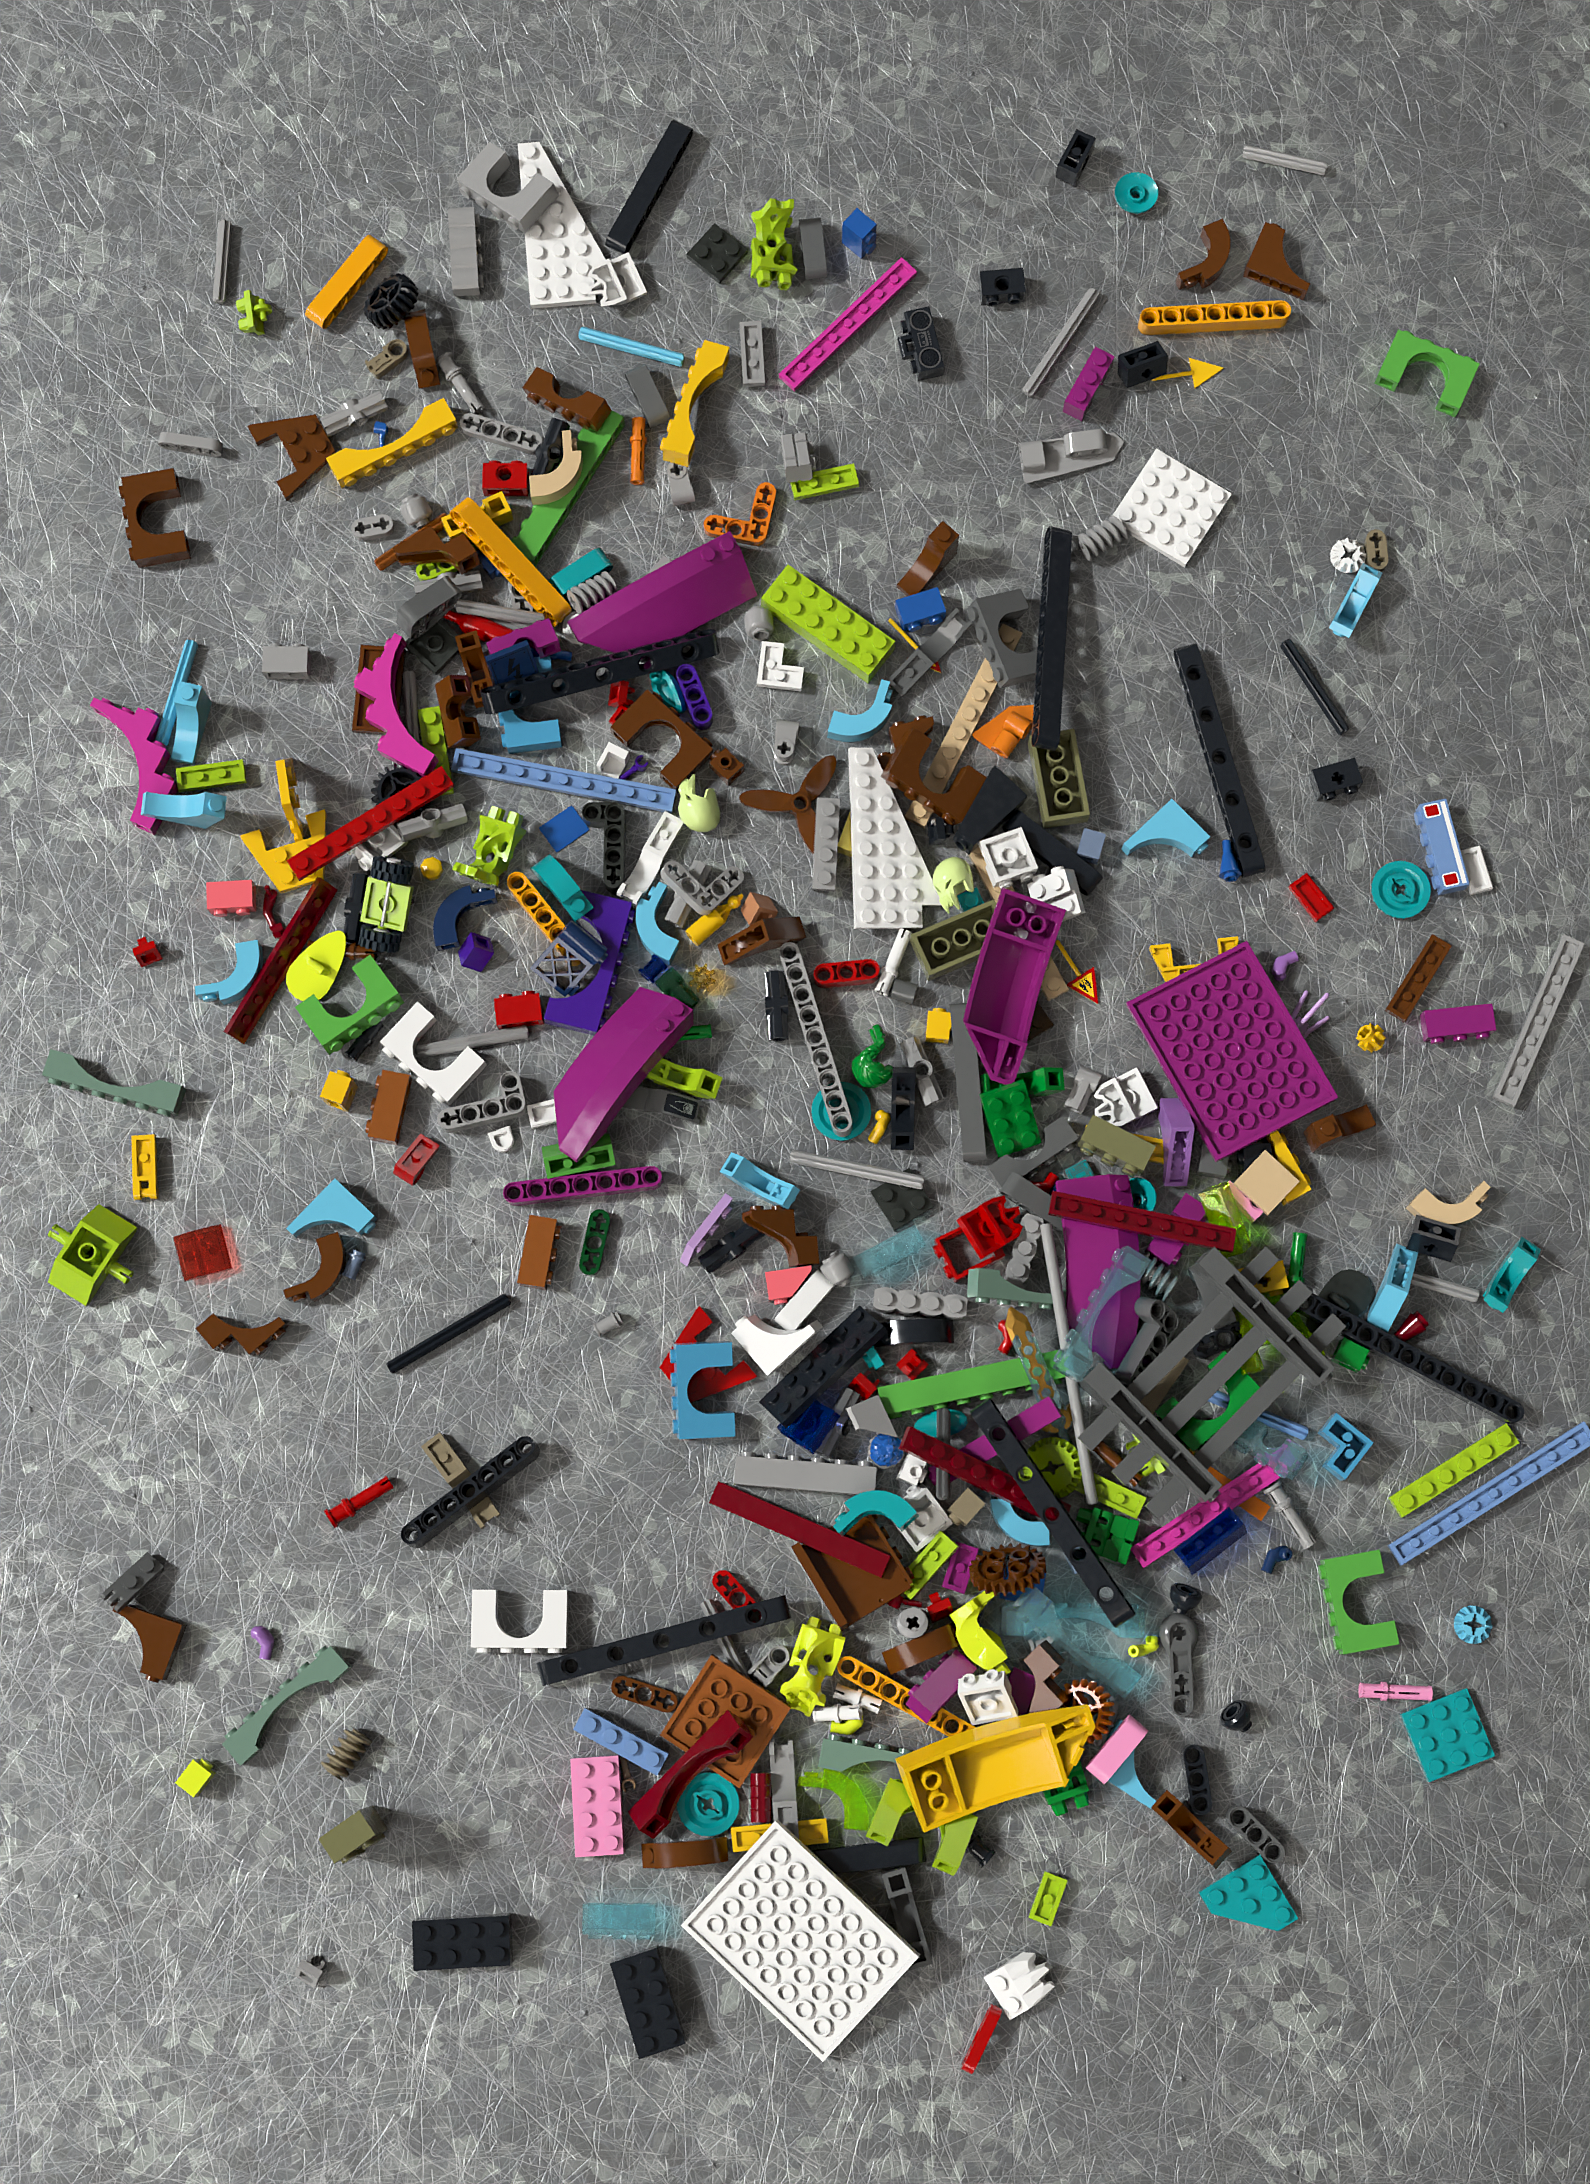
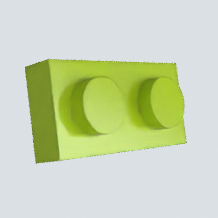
(1047, 1898)

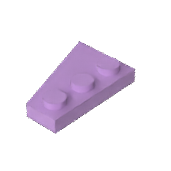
(707, 1228)

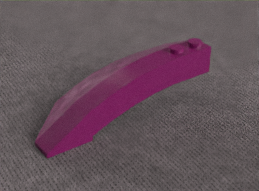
(615, 1066)
(1088, 1255)

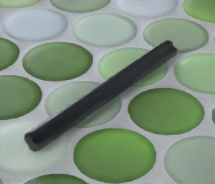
(448, 1333)

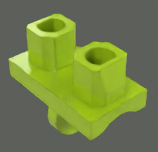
(255, 311)

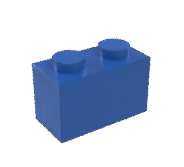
(859, 233)
(920, 610)

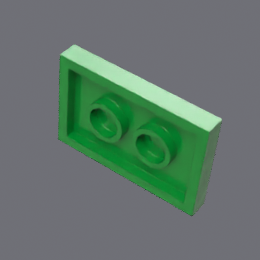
(1010, 1118)

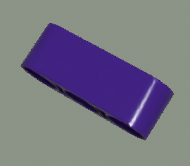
(691, 687)

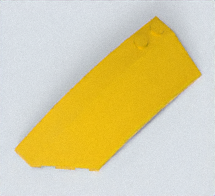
(994, 1763)

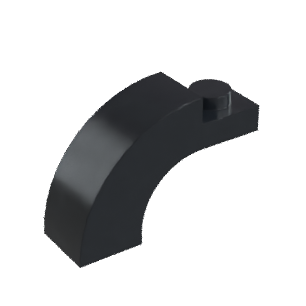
(917, 1332)

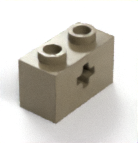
(965, 1508)

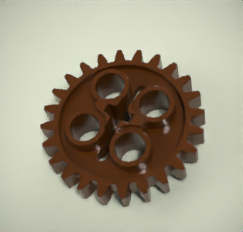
(991, 1570)

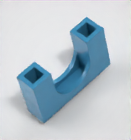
(530, 736)
(687, 1360)

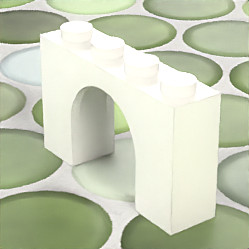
(445, 1083)
(488, 1634)

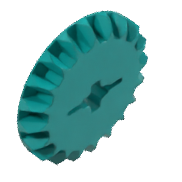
(1400, 874)
(858, 1106)
(708, 1821)

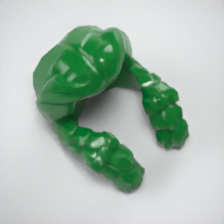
(865, 1070)

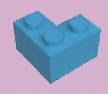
(1349, 1446)

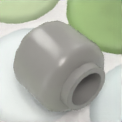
(415, 510)
(759, 623)
(837, 1268)

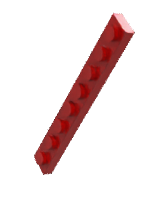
(370, 823)

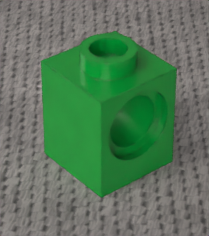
(1350, 1355)

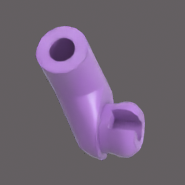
(1281, 963)
(265, 1639)

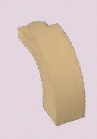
(561, 481)
(1454, 1214)

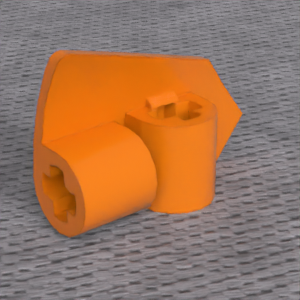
(1006, 730)

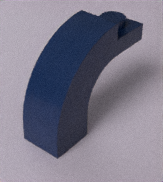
(452, 909)

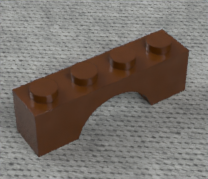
(587, 410)

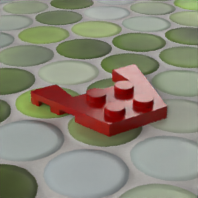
(709, 1379)

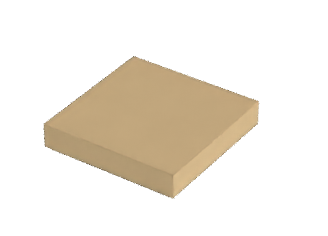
(1266, 1182)

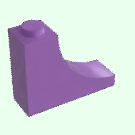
(1177, 1141)

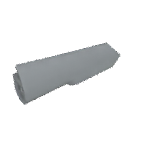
(1066, 455)

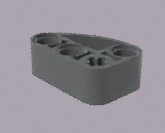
(428, 607)

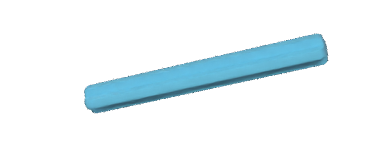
(631, 346)
(182, 674)

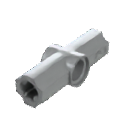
(354, 413)
(467, 583)
(432, 822)
(680, 909)
(926, 1084)

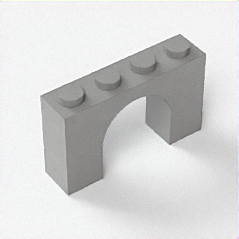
(518, 210)

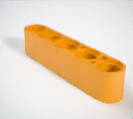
(346, 281)
(538, 910)

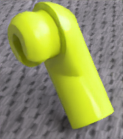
(1144, 1649)
(847, 1727)

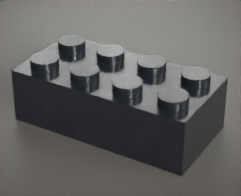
(462, 1942)
(648, 2002)

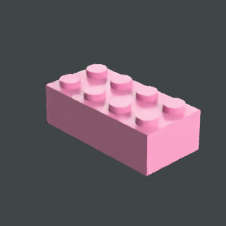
(597, 1806)

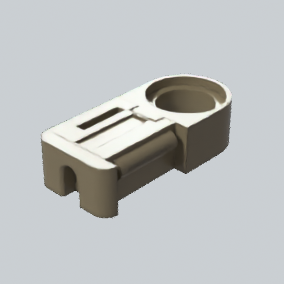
(386, 360)

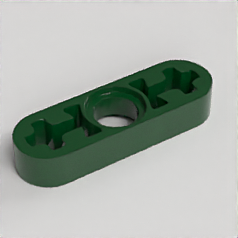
(596, 1260)

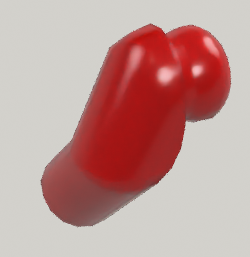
(1006, 1344)

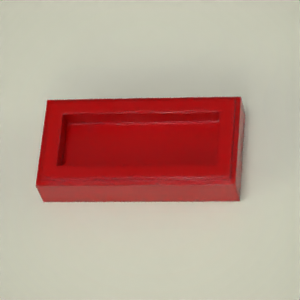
(1311, 897)

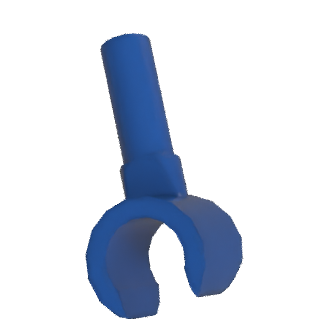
(382, 429)

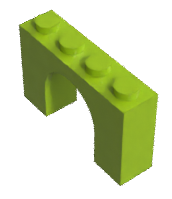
(896, 1803)

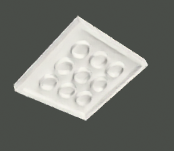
(1171, 507)

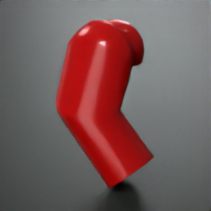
(1048, 1183)

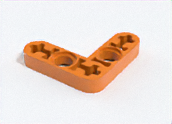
(747, 526)

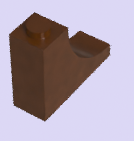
(1269, 265)
(936, 554)
(761, 937)
(1338, 1127)
(159, 1641)

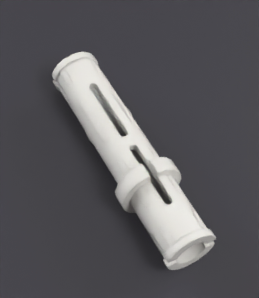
(893, 962)

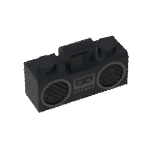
(926, 353)

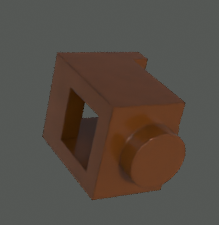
(726, 773)

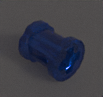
(652, 969)

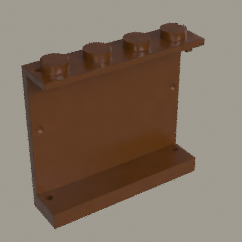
(849, 1590)

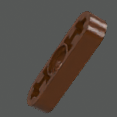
(625, 1694)

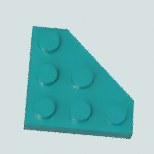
(1249, 1897)

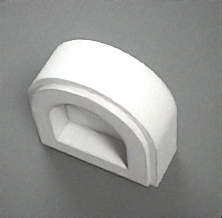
(502, 1139)

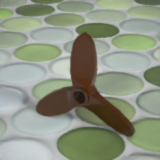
(782, 802)

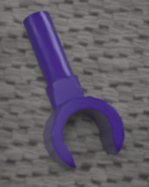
(636, 767)

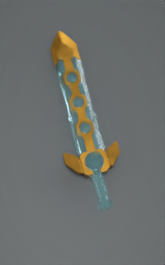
(1036, 1369)

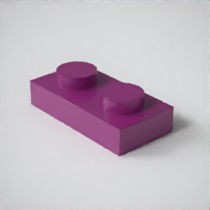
(958, 1568)

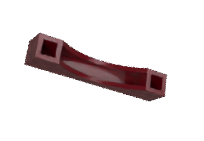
(657, 1806)

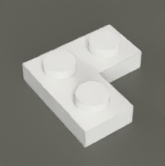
(773, 673)

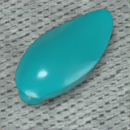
(669, 690)
(928, 1423)

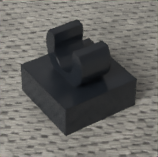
(938, 831)

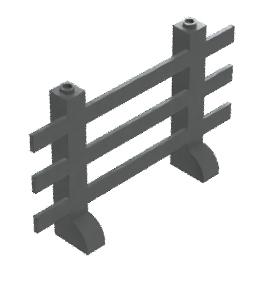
(1158, 1437)

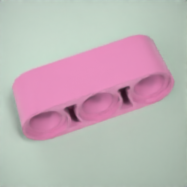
(1116, 1749)

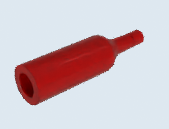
(485, 628)

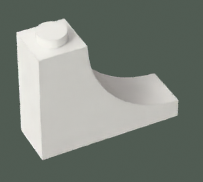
(770, 1345)

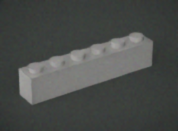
(804, 1475)

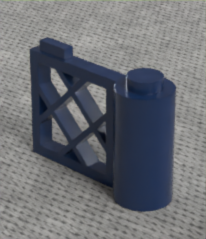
(582, 947)

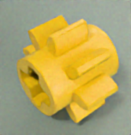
(1370, 1037)

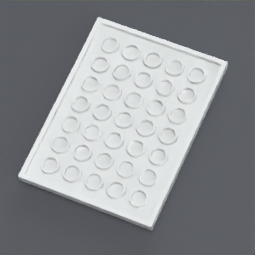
(800, 1940)

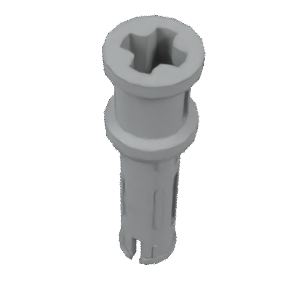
(454, 375)
(1284, 1505)

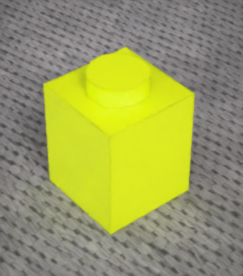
(196, 1777)

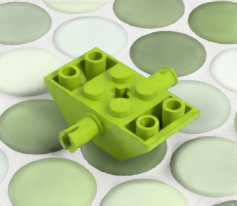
(98, 1232)

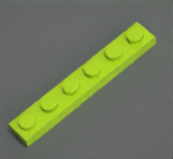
(1453, 1470)

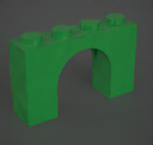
(1198, 1432)

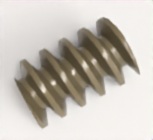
(346, 1753)

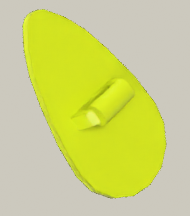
(317, 967)

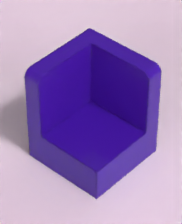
(475, 952)

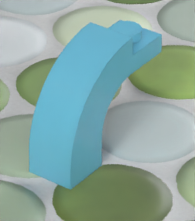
(862, 726)
(650, 935)
(238, 983)
(759, 1182)
(1017, 1528)

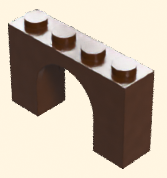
(139, 493)
(650, 712)
(903, 773)

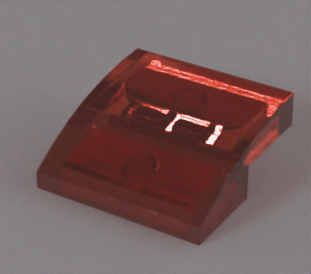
(202, 1252)

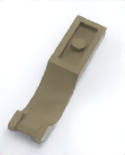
(454, 1473)

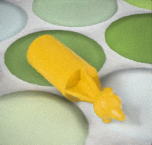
(708, 924)

